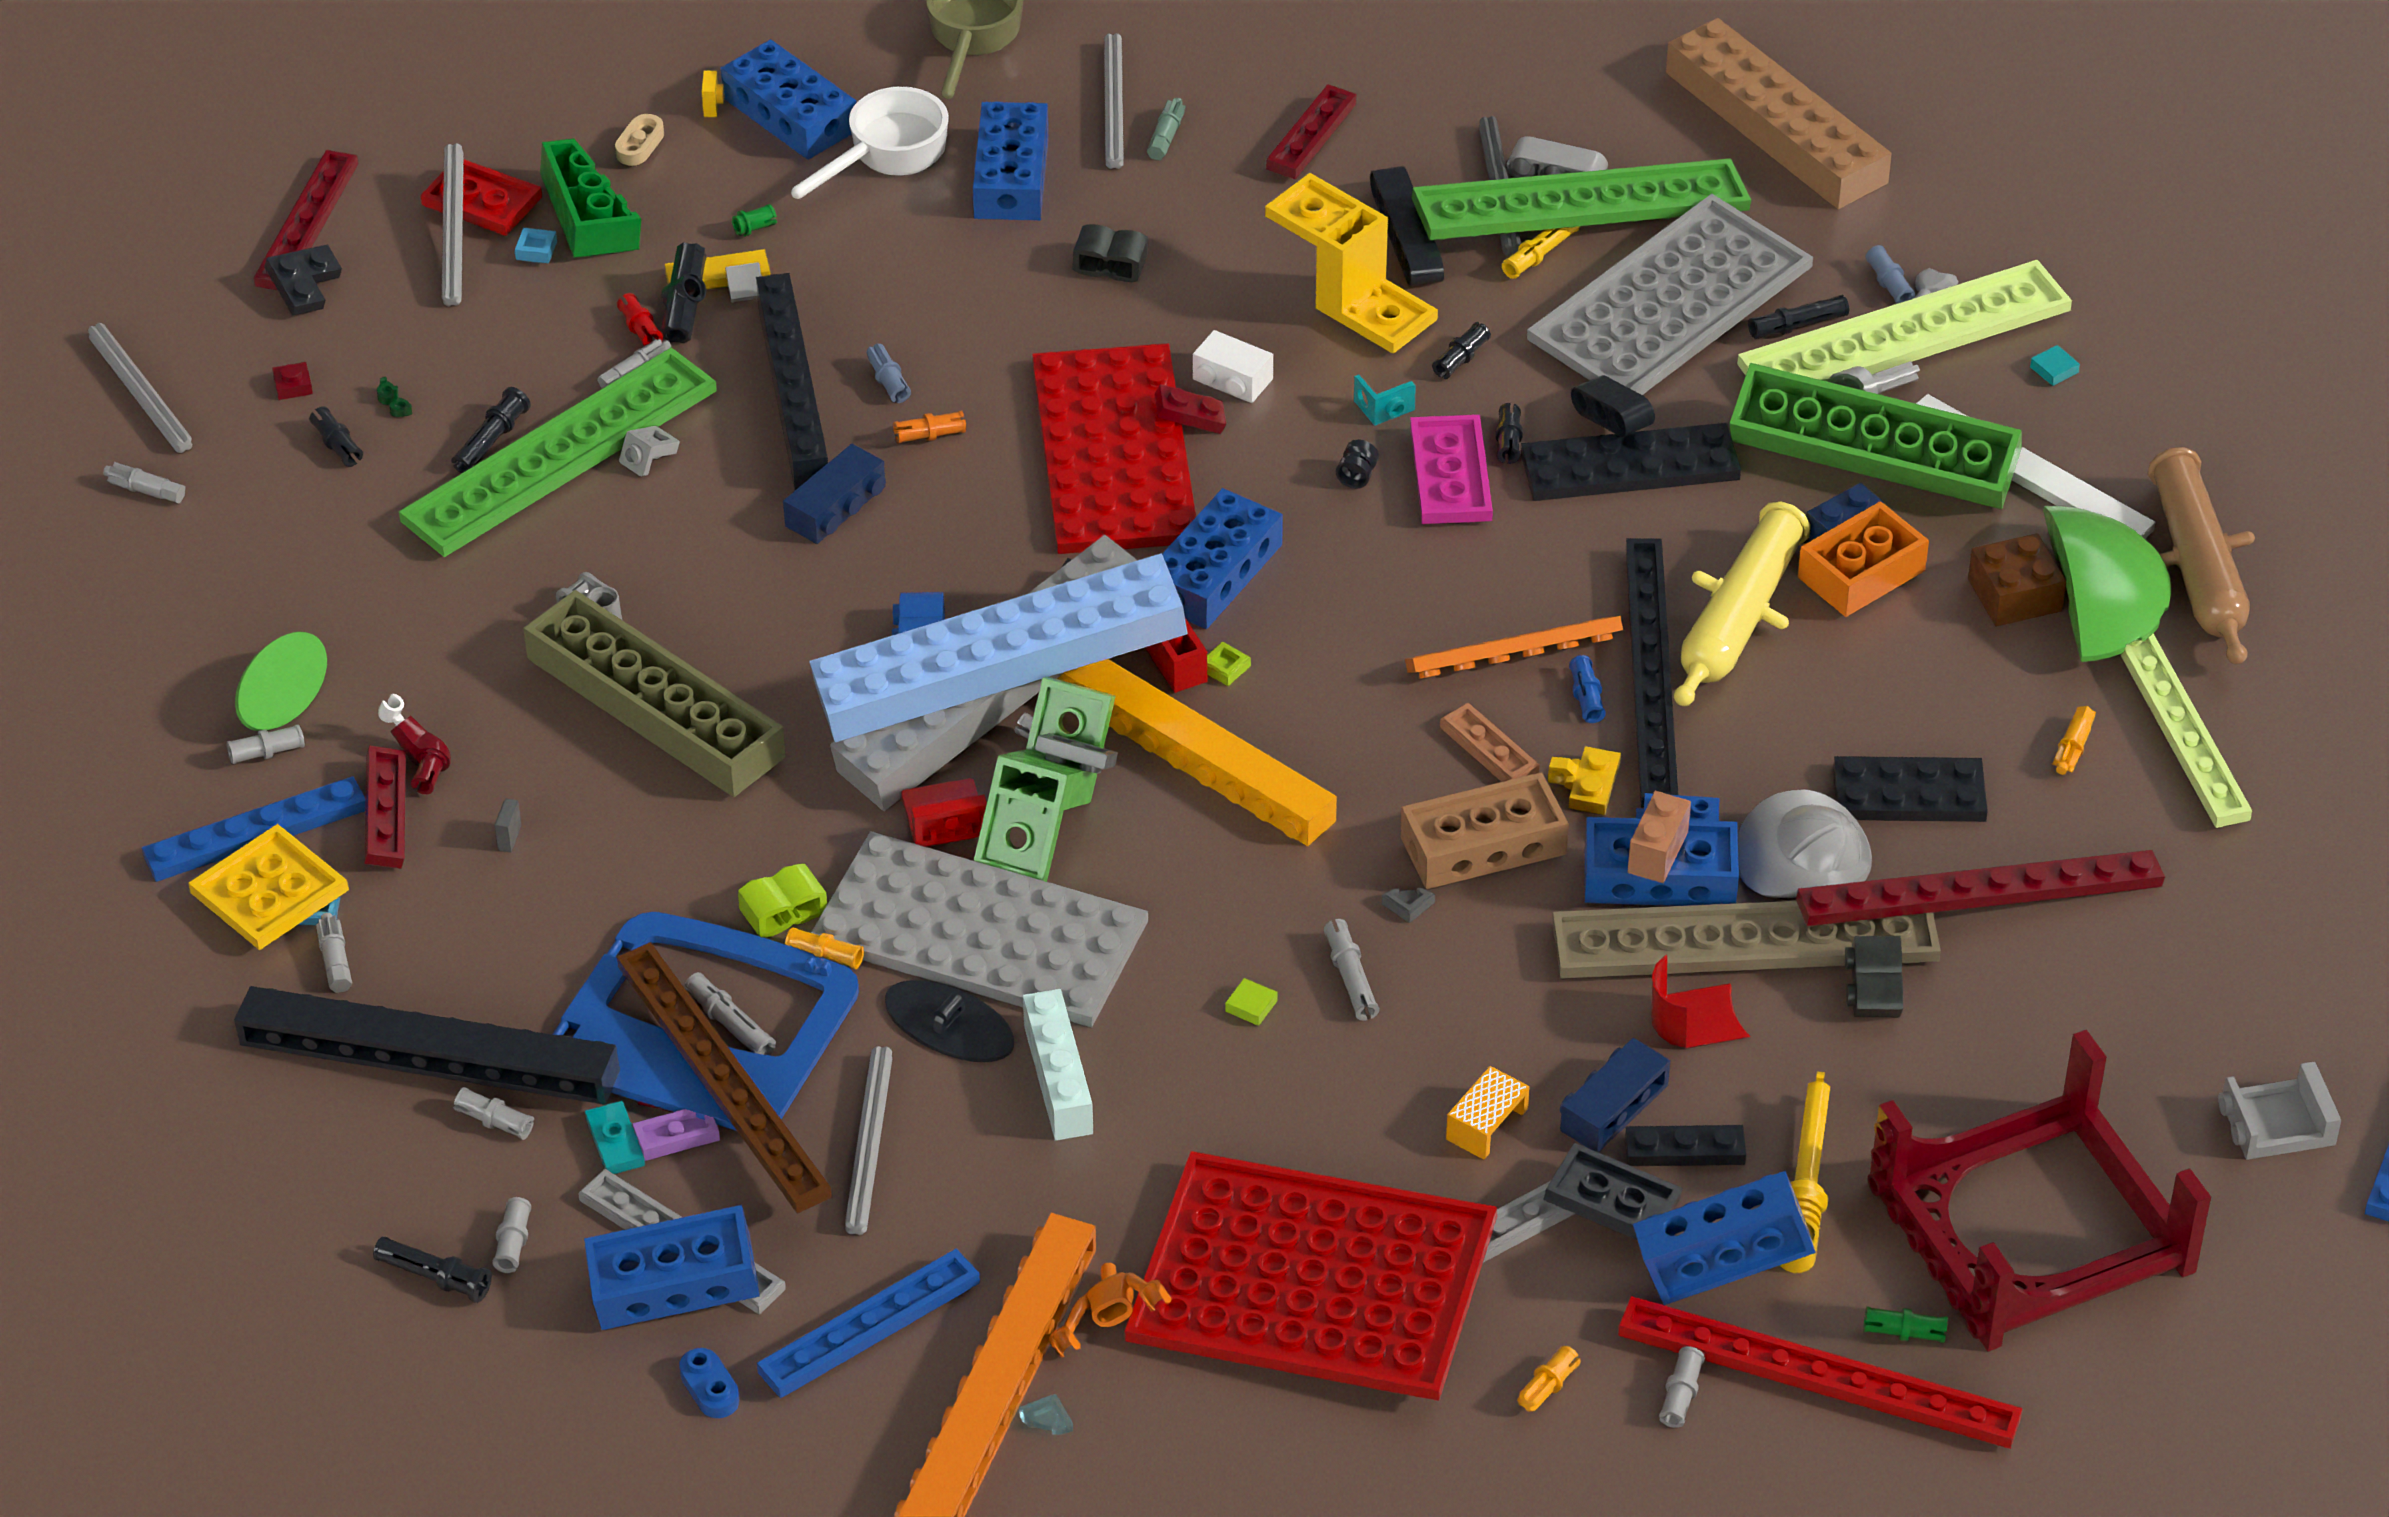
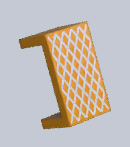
(1484, 1109)

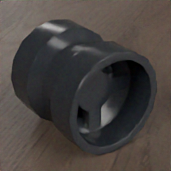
(1357, 464)

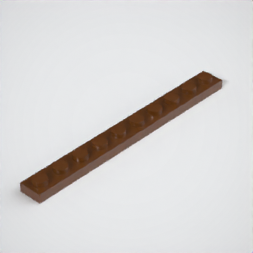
(724, 1078)

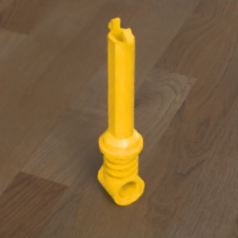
(1807, 1191)

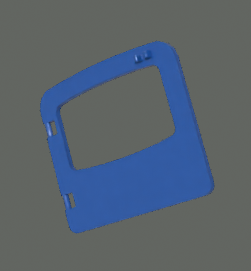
(648, 1059)

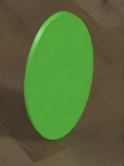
(281, 681)

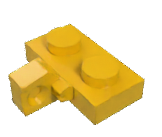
(1588, 778)

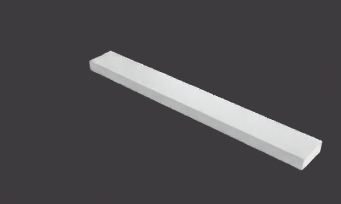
(2061, 487)

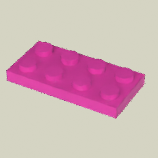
(1451, 469)

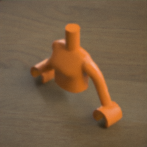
(1109, 1304)

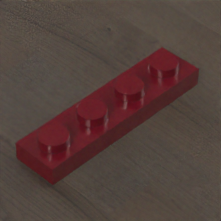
(1311, 131)
(385, 807)

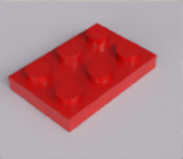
(489, 197)

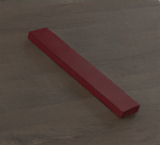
(311, 209)

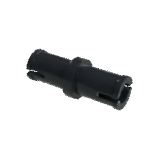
(1461, 350)
(1509, 433)
(336, 436)

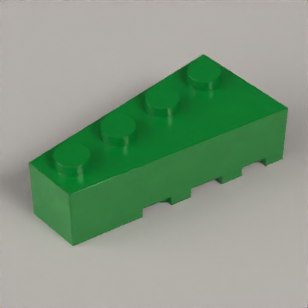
(585, 204)

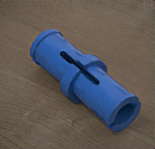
(1587, 689)

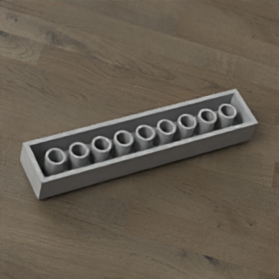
(913, 750)

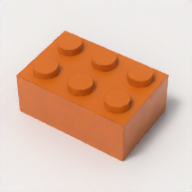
(1863, 559)

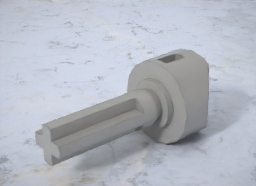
(1879, 382)

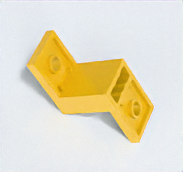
(1351, 262)

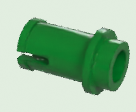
(752, 220)

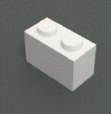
(1232, 366)

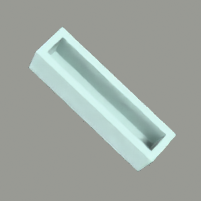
(1058, 1064)

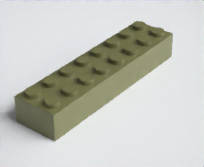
(655, 693)

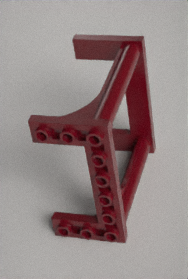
(1991, 1298)

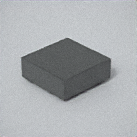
(508, 825)

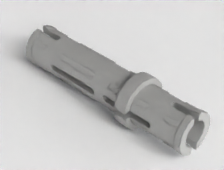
(1347, 957)
(718, 1005)

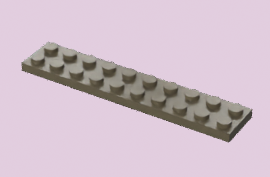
(1721, 939)

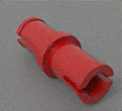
(639, 319)

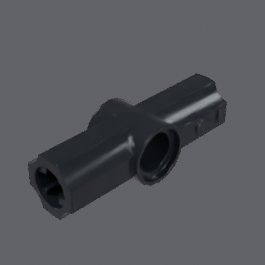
(683, 293)

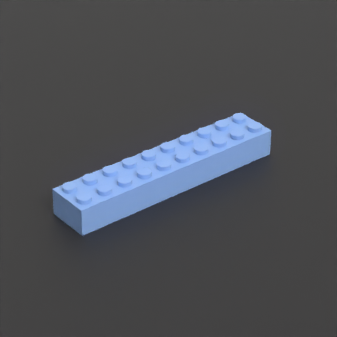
(998, 647)

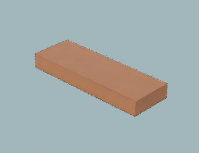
(1488, 744)

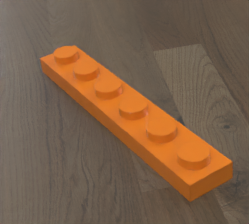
(1498, 650)

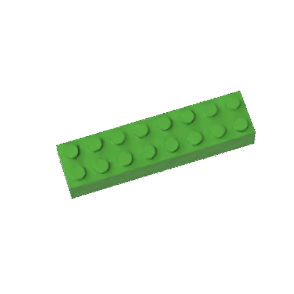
(1876, 435)

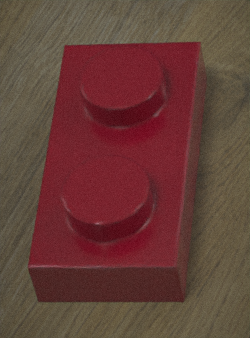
(1190, 409)

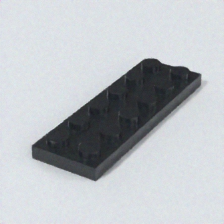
(1630, 462)

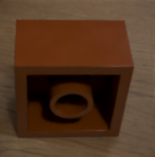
(2016, 579)

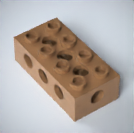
(1484, 830)

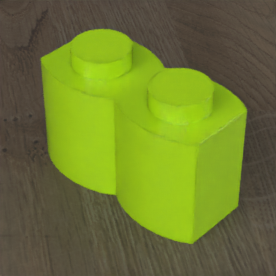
(782, 900)

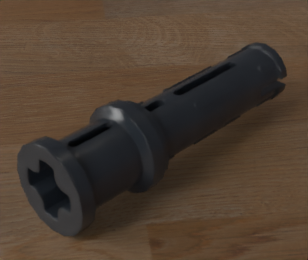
(498, 421)
(448, 1273)

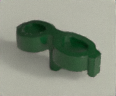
(389, 395)

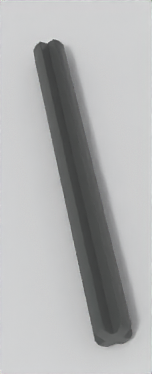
(1497, 170)

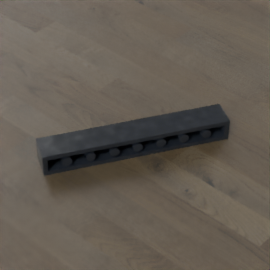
(791, 377)

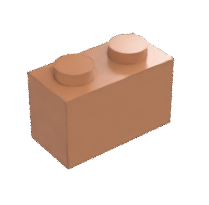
(1659, 836)

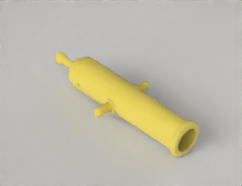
(1741, 598)

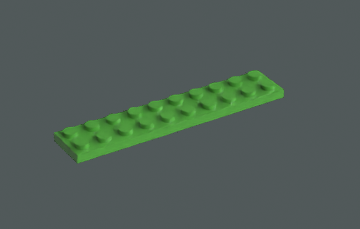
(1575, 198)
(556, 452)

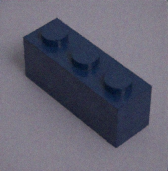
(834, 493)
(1614, 1095)

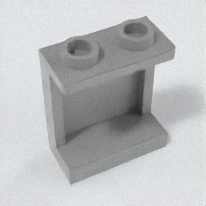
(2281, 1114)

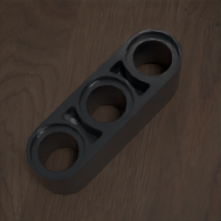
(1612, 405)

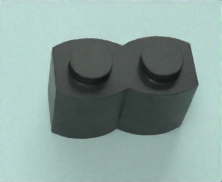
(1110, 253)
(1876, 976)

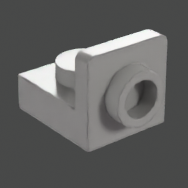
(643, 446)

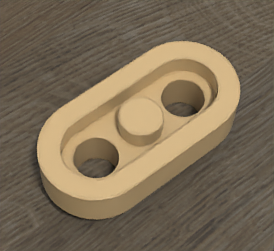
(639, 139)

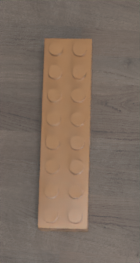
(1778, 113)

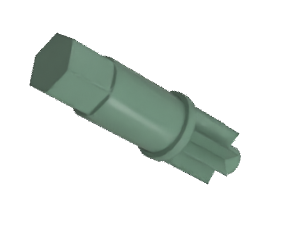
(1167, 125)

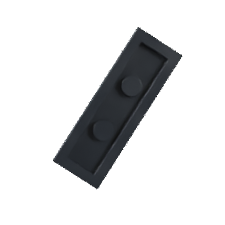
(1685, 1145)

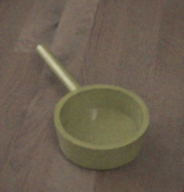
(972, 29)

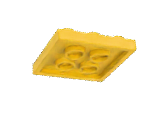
(268, 886)

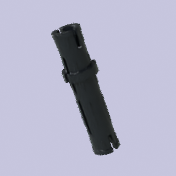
(1786, 320)

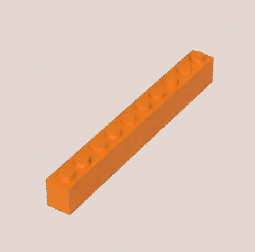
(1001, 1370)

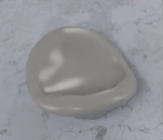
(1801, 843)

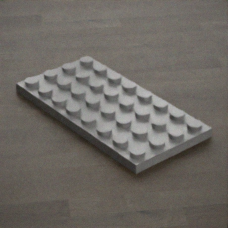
(1670, 297)
(981, 926)

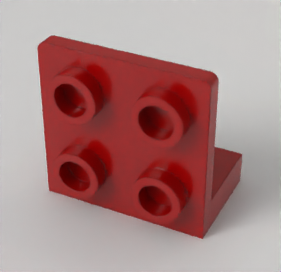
(944, 812)

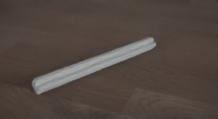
(1113, 101)
(452, 225)
(140, 388)
(868, 1141)

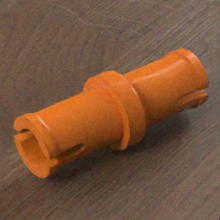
(929, 427)

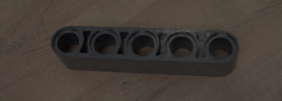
(1415, 252)

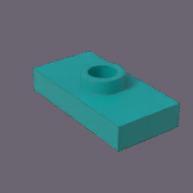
(615, 1137)

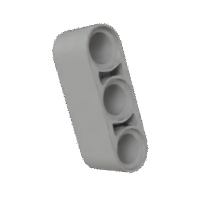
(1544, 157)

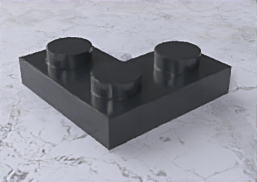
(297, 275)

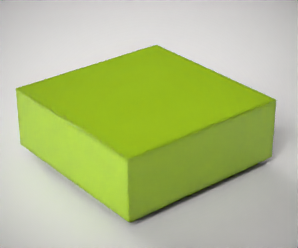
(1226, 663)
(1251, 1001)

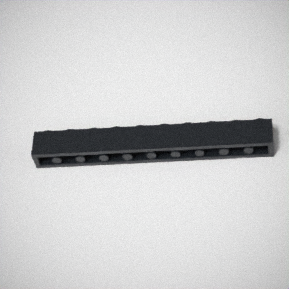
(428, 1045)

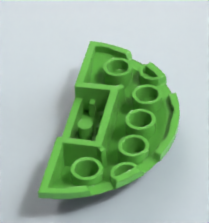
(2112, 580)

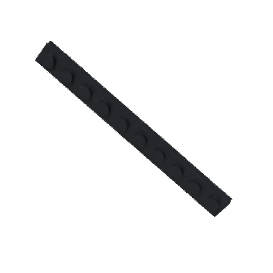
(1651, 667)

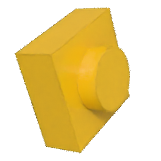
(711, 93)

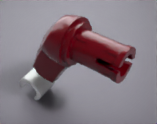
(420, 746)

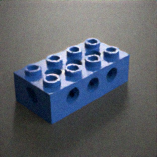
(788, 99)
(1016, 193)
(1221, 554)
(1701, 874)
(1739, 1230)
(671, 1267)

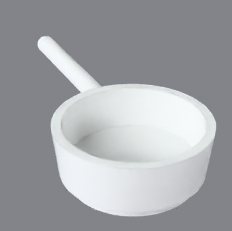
(892, 133)

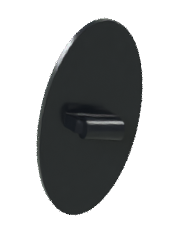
(949, 1021)

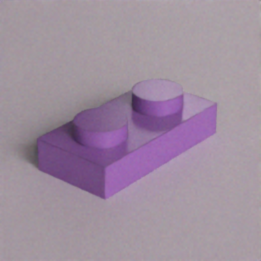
(674, 1133)

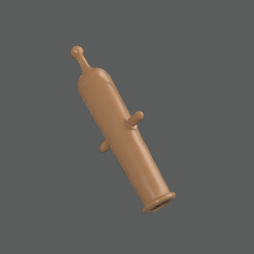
(2202, 548)

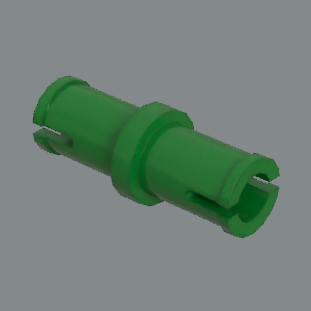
(1905, 1324)

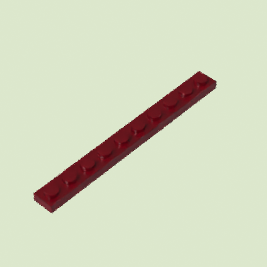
(1979, 887)

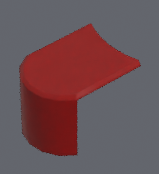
(1693, 1015)

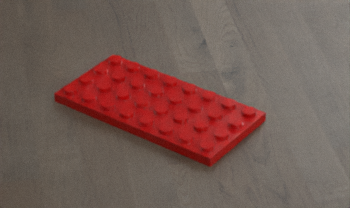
(1107, 451)

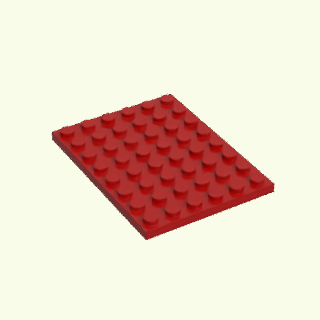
(1314, 1275)

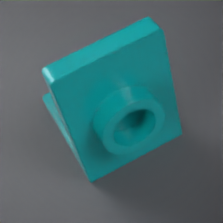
(1386, 404)

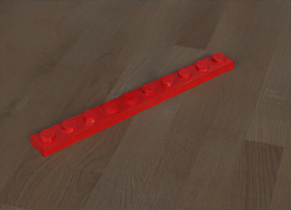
(1822, 1372)

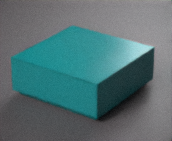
(2054, 365)

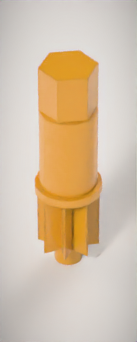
(2073, 742)

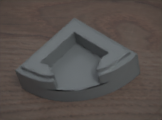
(1408, 903)

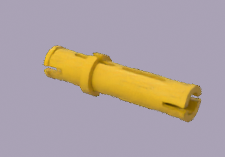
(1532, 251)

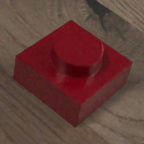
(292, 380)

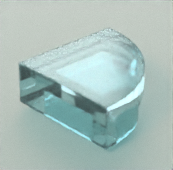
(1047, 1415)

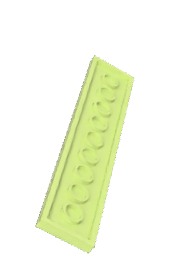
(1919, 325)

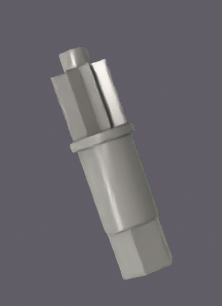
(634, 361)
(144, 482)
(334, 954)

